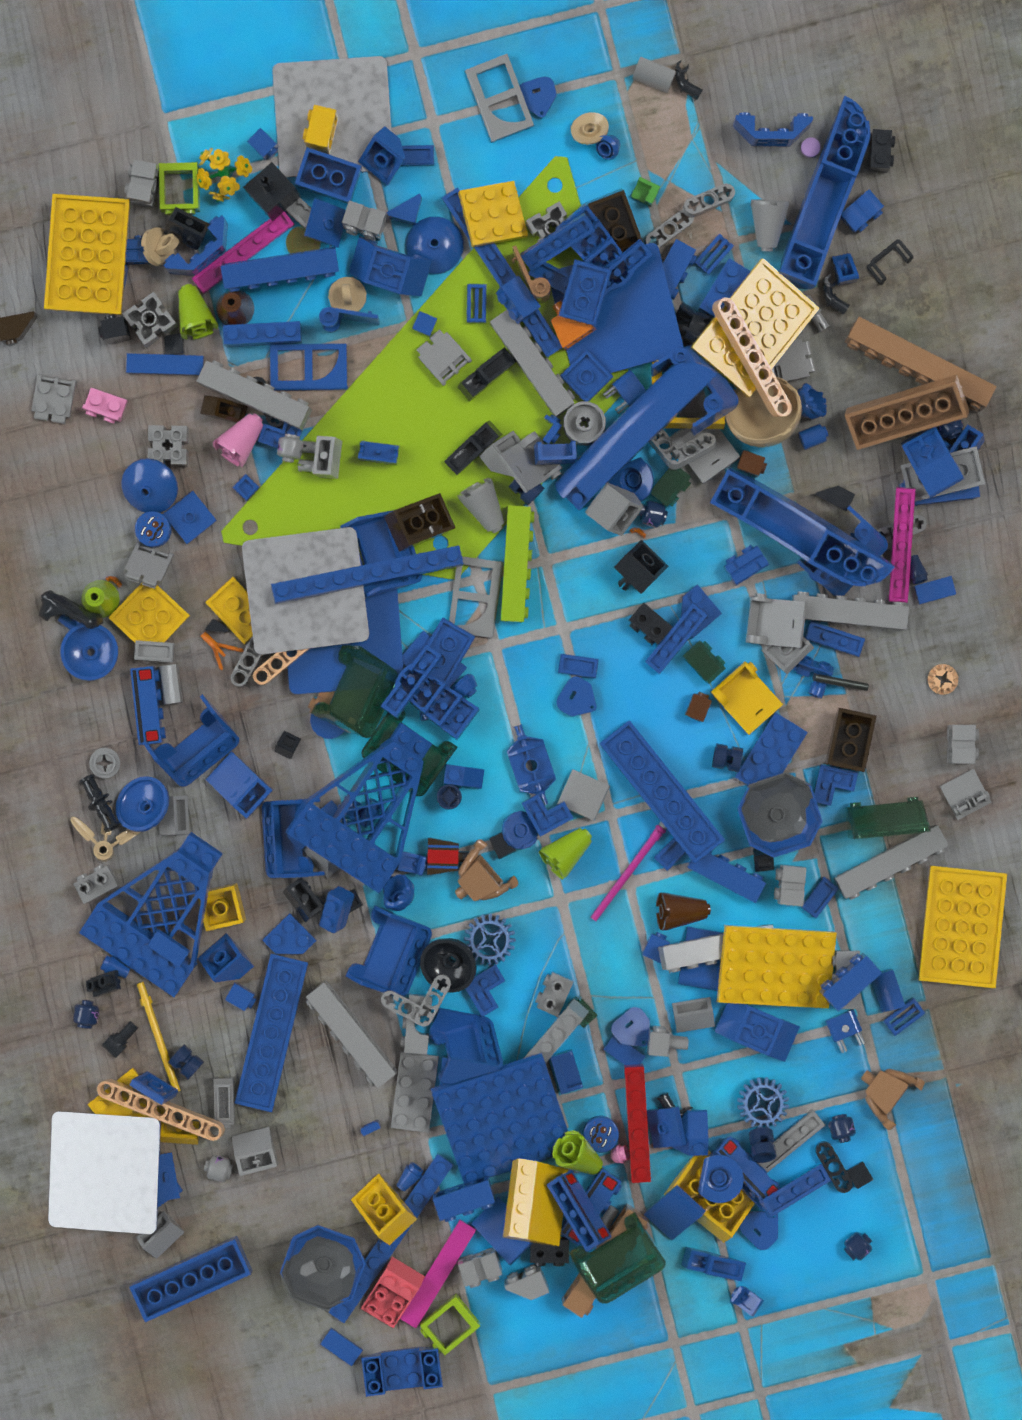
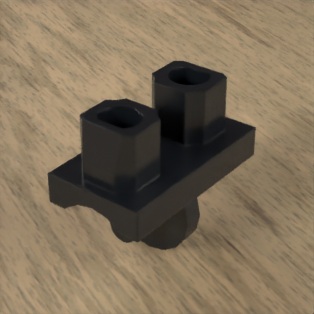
(104, 983)

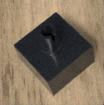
(272, 191)
(640, 567)

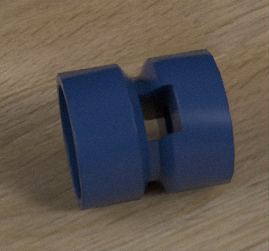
(526, 497)
(720, 757)
(449, 796)
(185, 1062)
(762, 1145)

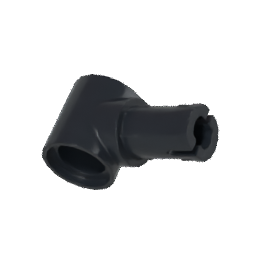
(117, 1042)

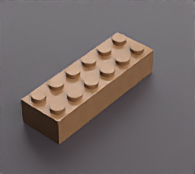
(907, 412)
(579, 1296)

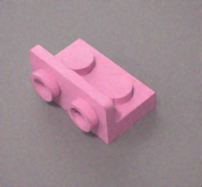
(105, 405)

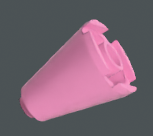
(239, 439)

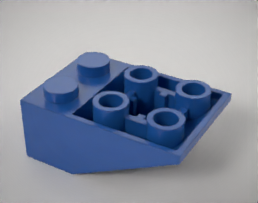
(239, 785)

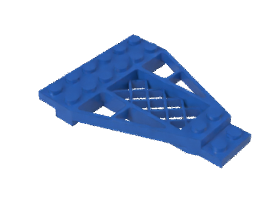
(342, 844)
(129, 939)

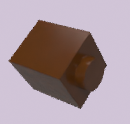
(751, 464)
(698, 706)

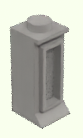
(224, 1100)

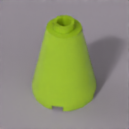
(194, 314)
(107, 599)
(566, 852)
(576, 1154)

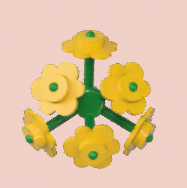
(225, 171)

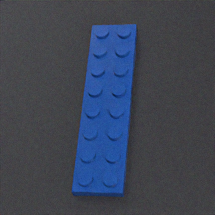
(662, 792)
(271, 1032)

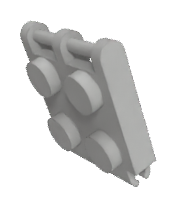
(442, 356)
(793, 363)
(53, 399)
(147, 565)

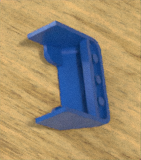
(722, 396)
(866, 535)
(198, 750)
(281, 855)

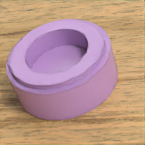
(810, 147)

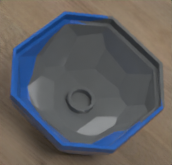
(779, 814)
(322, 1268)

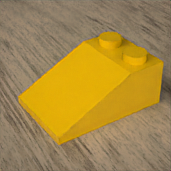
(383, 1209)

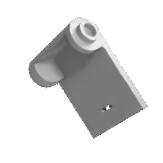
(521, 464)
(703, 466)
(775, 622)

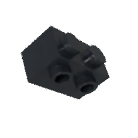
(880, 150)
(186, 228)
(114, 329)
(649, 624)
(303, 899)
(542, 1254)

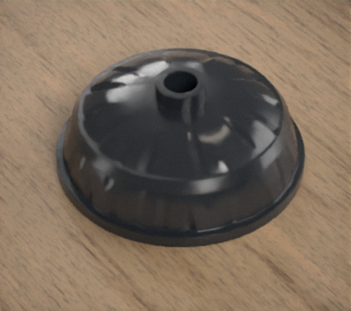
(437, 961)

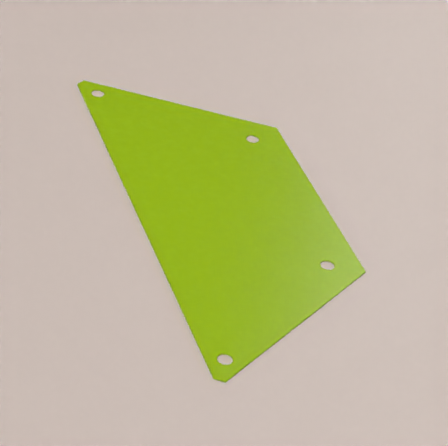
(408, 407)

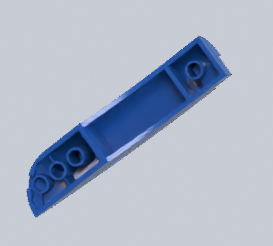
(826, 196)
(633, 431)
(800, 530)

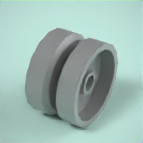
(586, 412)

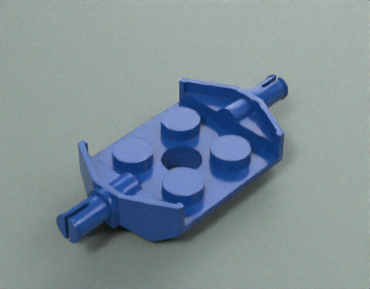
(531, 749)

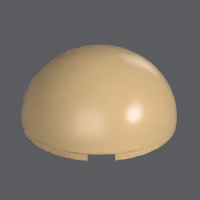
(754, 423)

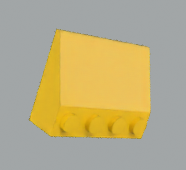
(531, 1208)
(719, 1218)

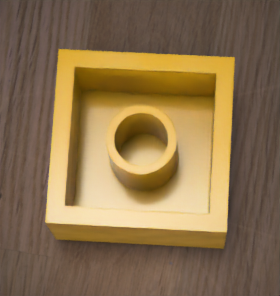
(321, 128)
(223, 907)

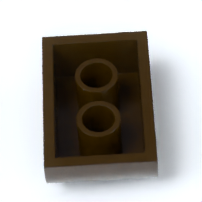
(616, 217)
(419, 522)
(850, 739)

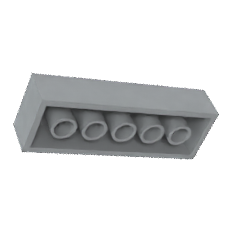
(351, 1033)

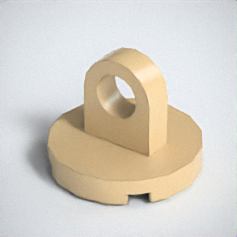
(158, 245)
(347, 294)

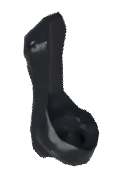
(56, 604)

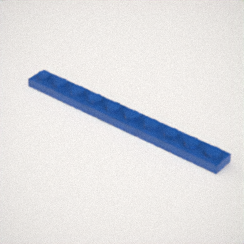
(502, 274)
(367, 574)
(382, 1251)

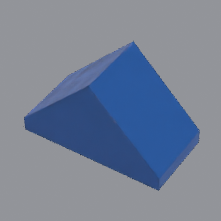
(407, 211)
(845, 269)

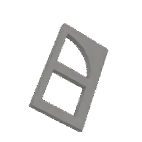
(496, 127)
(486, 623)

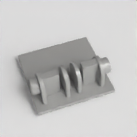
(965, 794)

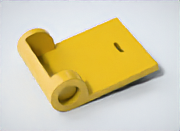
(745, 695)

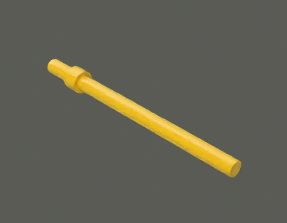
(146, 1002)

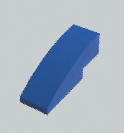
(713, 1264)

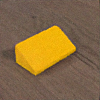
(173, 1134)

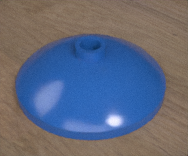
(449, 247)
(153, 477)
(76, 657)
(136, 798)

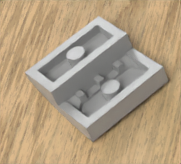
(584, 794)

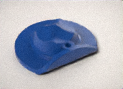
(636, 478)
(720, 1179)

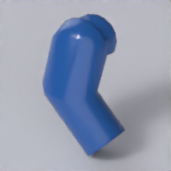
(67, 622)

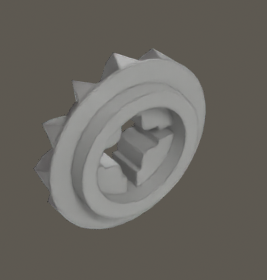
(98, 756)

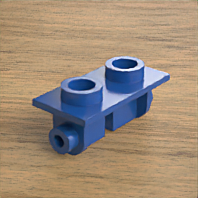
(807, 665)

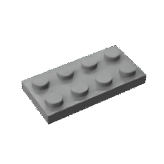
(969, 465)
(413, 1092)

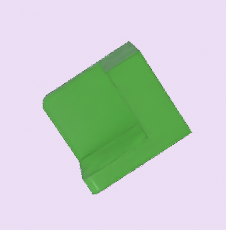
(645, 191)

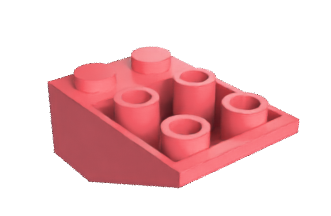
(393, 1292)

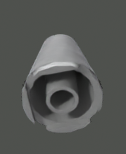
(768, 221)
(483, 504)

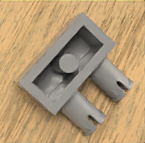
(326, 457)
(96, 884)
(554, 994)
(661, 1041)

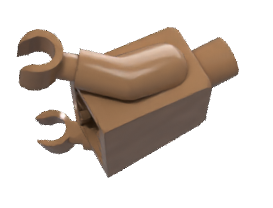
(479, 878)
(886, 1091)

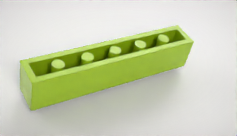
(515, 563)

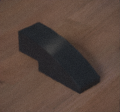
(486, 374)
(473, 447)

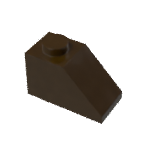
(15, 327)
(223, 409)

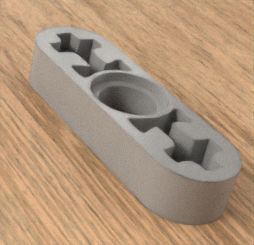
(714, 193)
(655, 234)

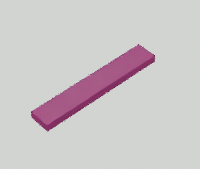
(243, 250)
(902, 544)
(438, 1273)

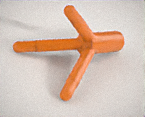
(215, 646)

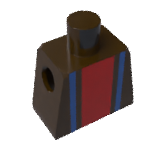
(444, 856)

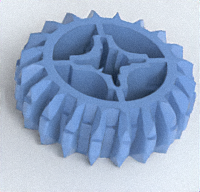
(499, 953)
(771, 1098)

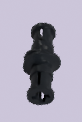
(99, 803)

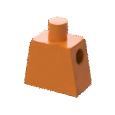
(569, 330)

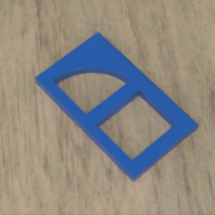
(333, 381)

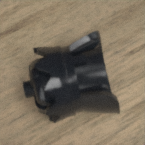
(691, 322)

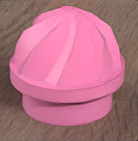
(620, 1154)

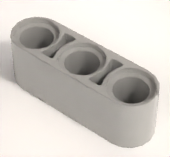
(242, 668)

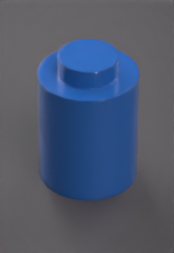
(813, 436)

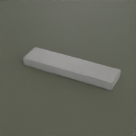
(794, 1138)

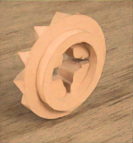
(934, 682)

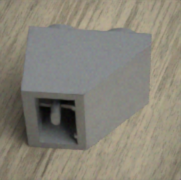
(614, 508)
(254, 1151)
(528, 1284)

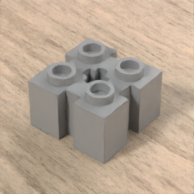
(143, 183)
(364, 221)
(540, 224)
(138, 317)
(177, 436)
(962, 744)
(791, 885)
(480, 1267)

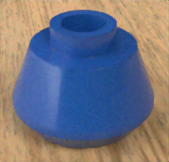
(608, 147)
(466, 686)

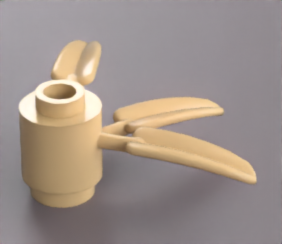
(88, 835)

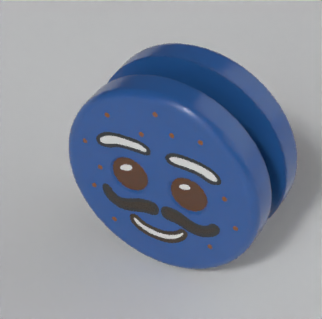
(153, 529)
(601, 1133)

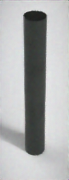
(840, 682)

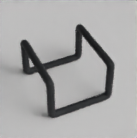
(884, 253)

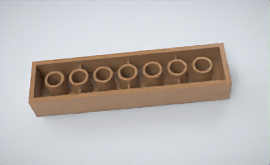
(915, 361)

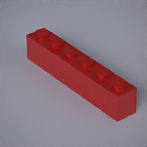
(637, 1123)

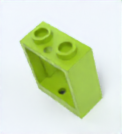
(179, 168)
(465, 1312)

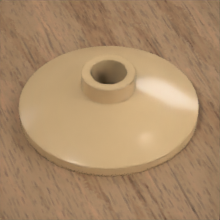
(589, 128)

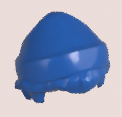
(812, 402)
(398, 892)

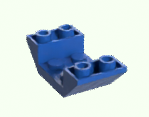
(745, 125)
(213, 250)
(389, 268)
(932, 461)
(757, 1030)
(401, 1370)

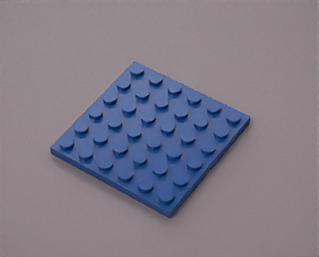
(501, 1118)

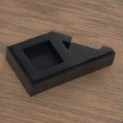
(836, 496)

